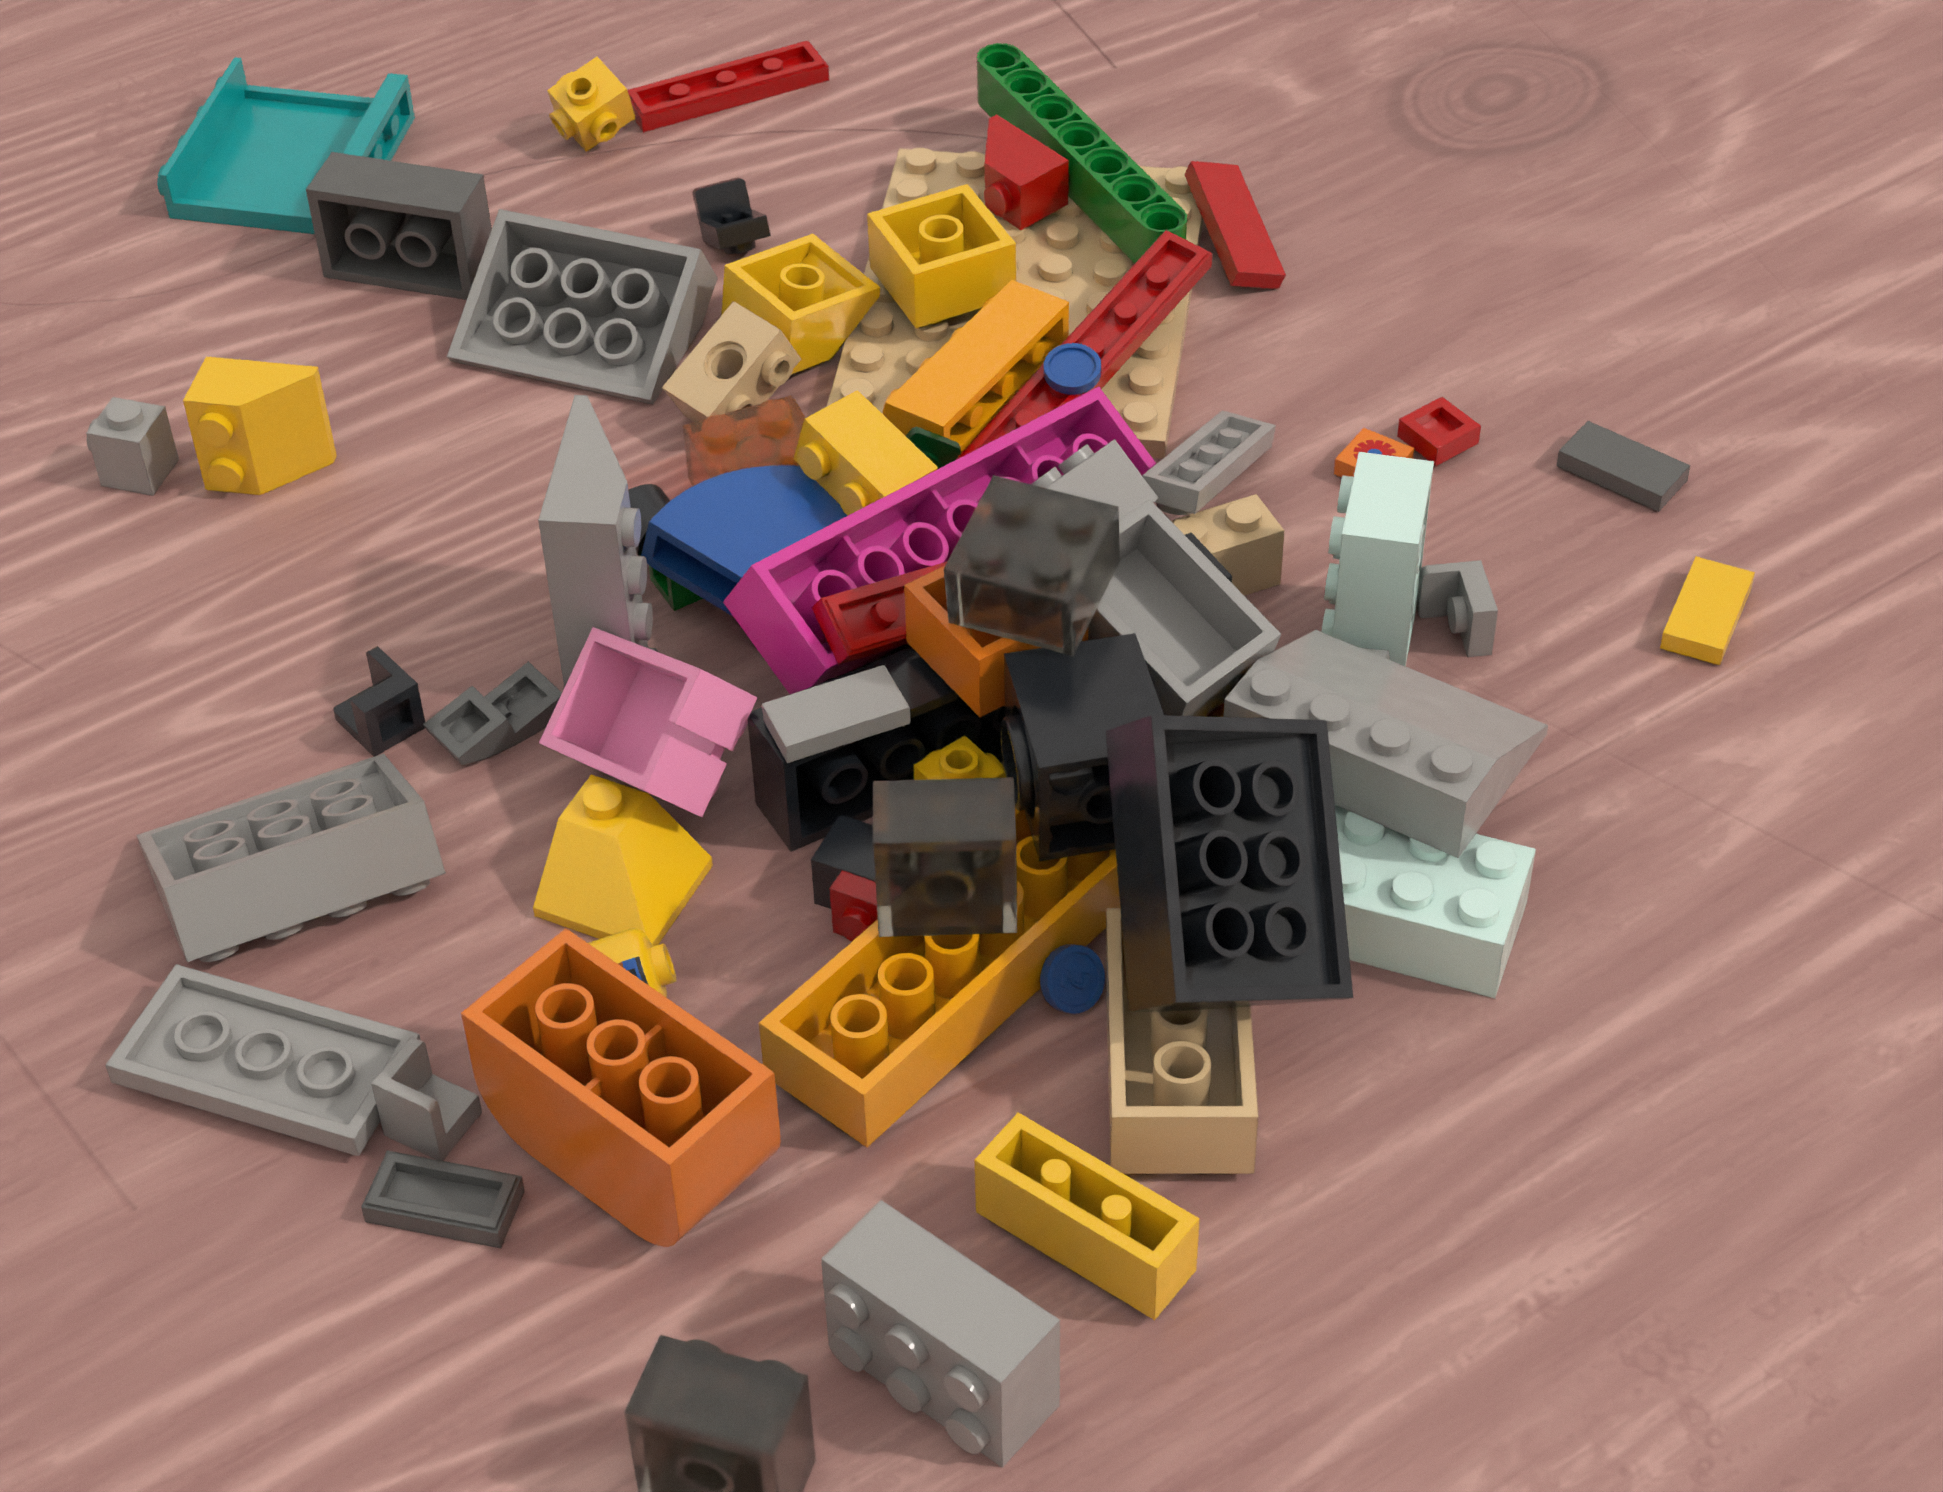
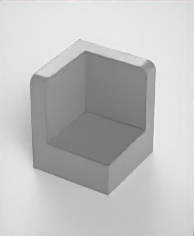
(421, 1106)

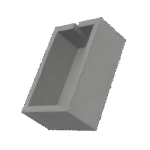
(1185, 613)
(941, 1333)

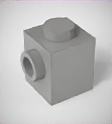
(132, 446)

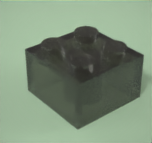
(1032, 565)
(945, 856)
(719, 1422)

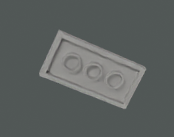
(259, 1058)

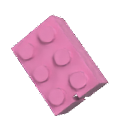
(648, 720)

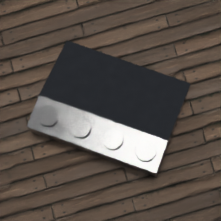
(1227, 863)

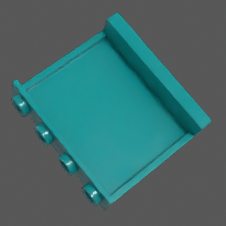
(263, 145)

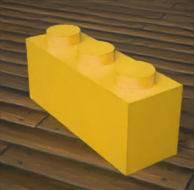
(1086, 1215)

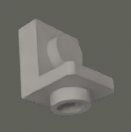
(1465, 597)

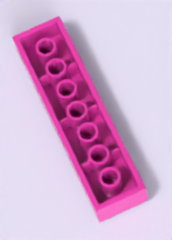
(904, 534)

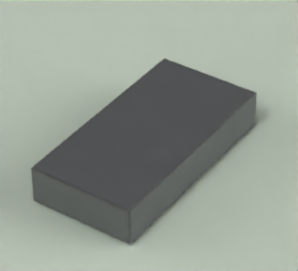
(1623, 466)
(443, 1199)

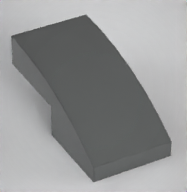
(486, 725)

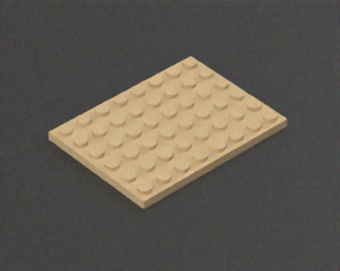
(1055, 255)

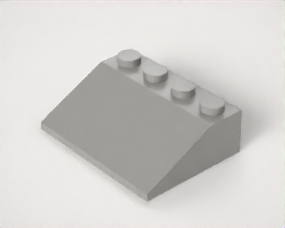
(582, 306)
(592, 542)
(1398, 739)
(291, 857)

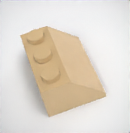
(1242, 539)

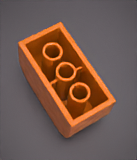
(620, 1089)

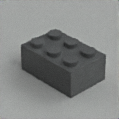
(399, 224)

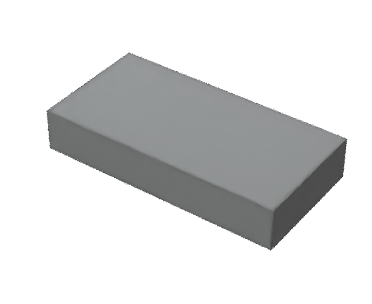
(835, 713)

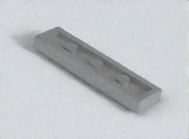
(1208, 462)

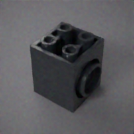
(1058, 737)

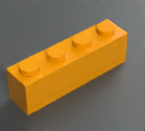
(981, 365)

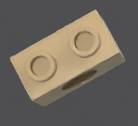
(732, 366)

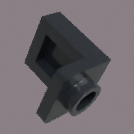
(727, 216)

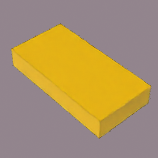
(1707, 610)

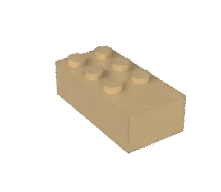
(1177, 1082)

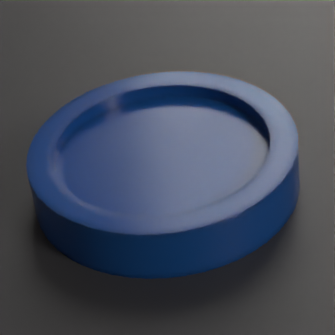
(1072, 368)
(1072, 978)

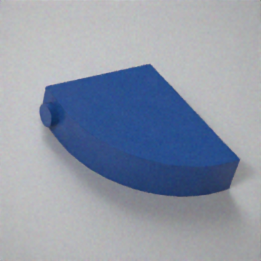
(733, 521)

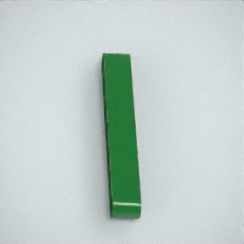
(1101, 175)

